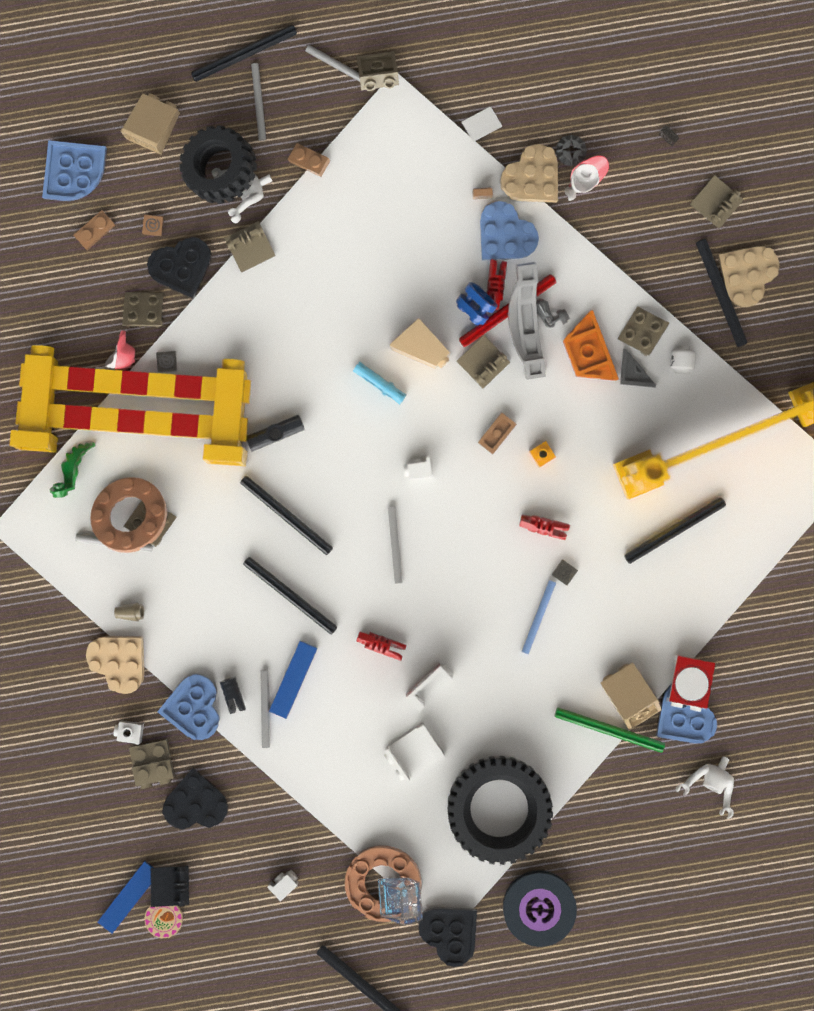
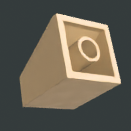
(151, 123)
(421, 345)
(630, 695)

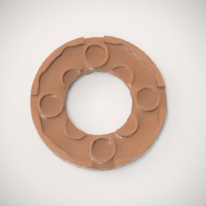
(150, 528)
(363, 863)

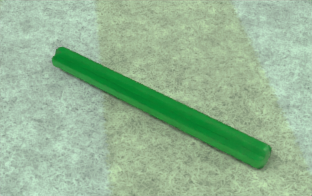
(609, 730)

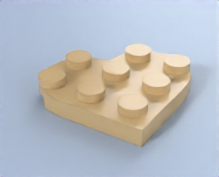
(533, 176)
(747, 272)
(119, 660)

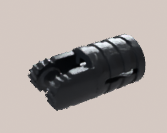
(232, 691)

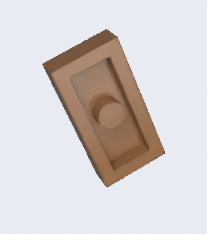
(309, 160)
(94, 230)
(497, 433)

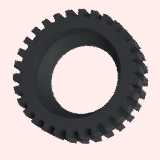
(507, 847)

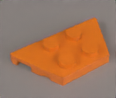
(588, 351)

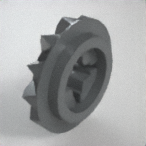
(564, 156)

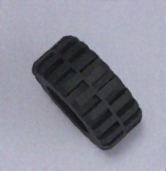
(202, 148)

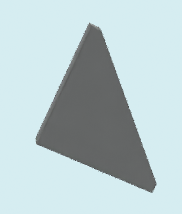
(633, 373)

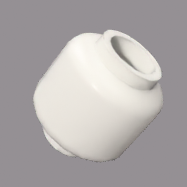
(682, 360)

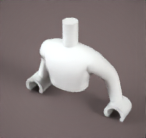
(249, 197)
(716, 780)

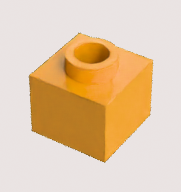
(535, 454)

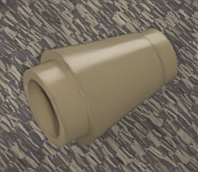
(130, 612)

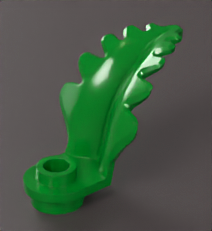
(70, 470)

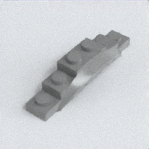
(523, 321)

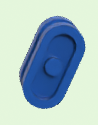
(466, 304)

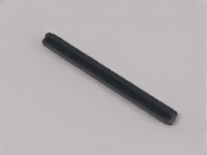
(244, 53)
(721, 292)
(286, 515)
(675, 530)
(290, 595)
(355, 979)

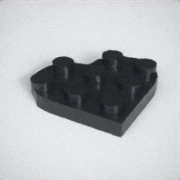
(181, 266)
(195, 802)
(450, 932)

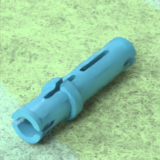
(384, 386)

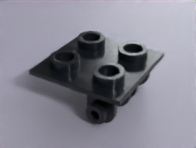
(169, 886)

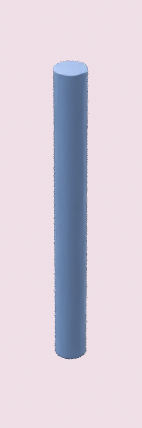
(538, 617)

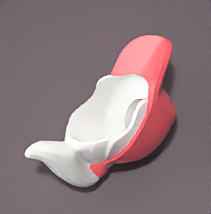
(587, 175)
(122, 357)

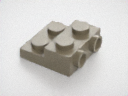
(378, 71)
(152, 763)

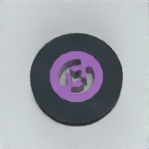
(538, 931)

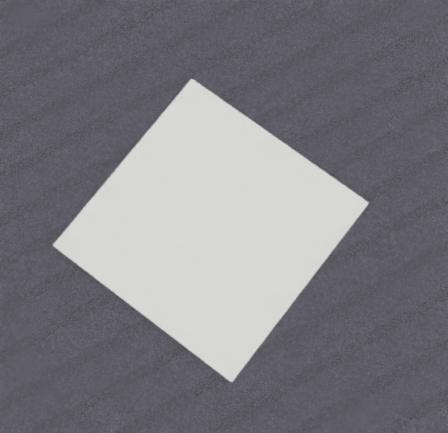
(355, 266)

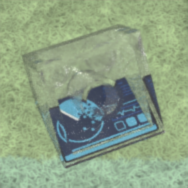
(400, 900)

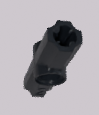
(287, 428)

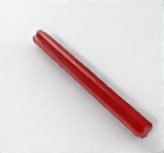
(501, 314)

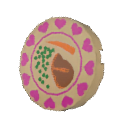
(163, 921)

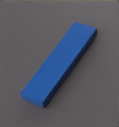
(293, 679)
(127, 898)

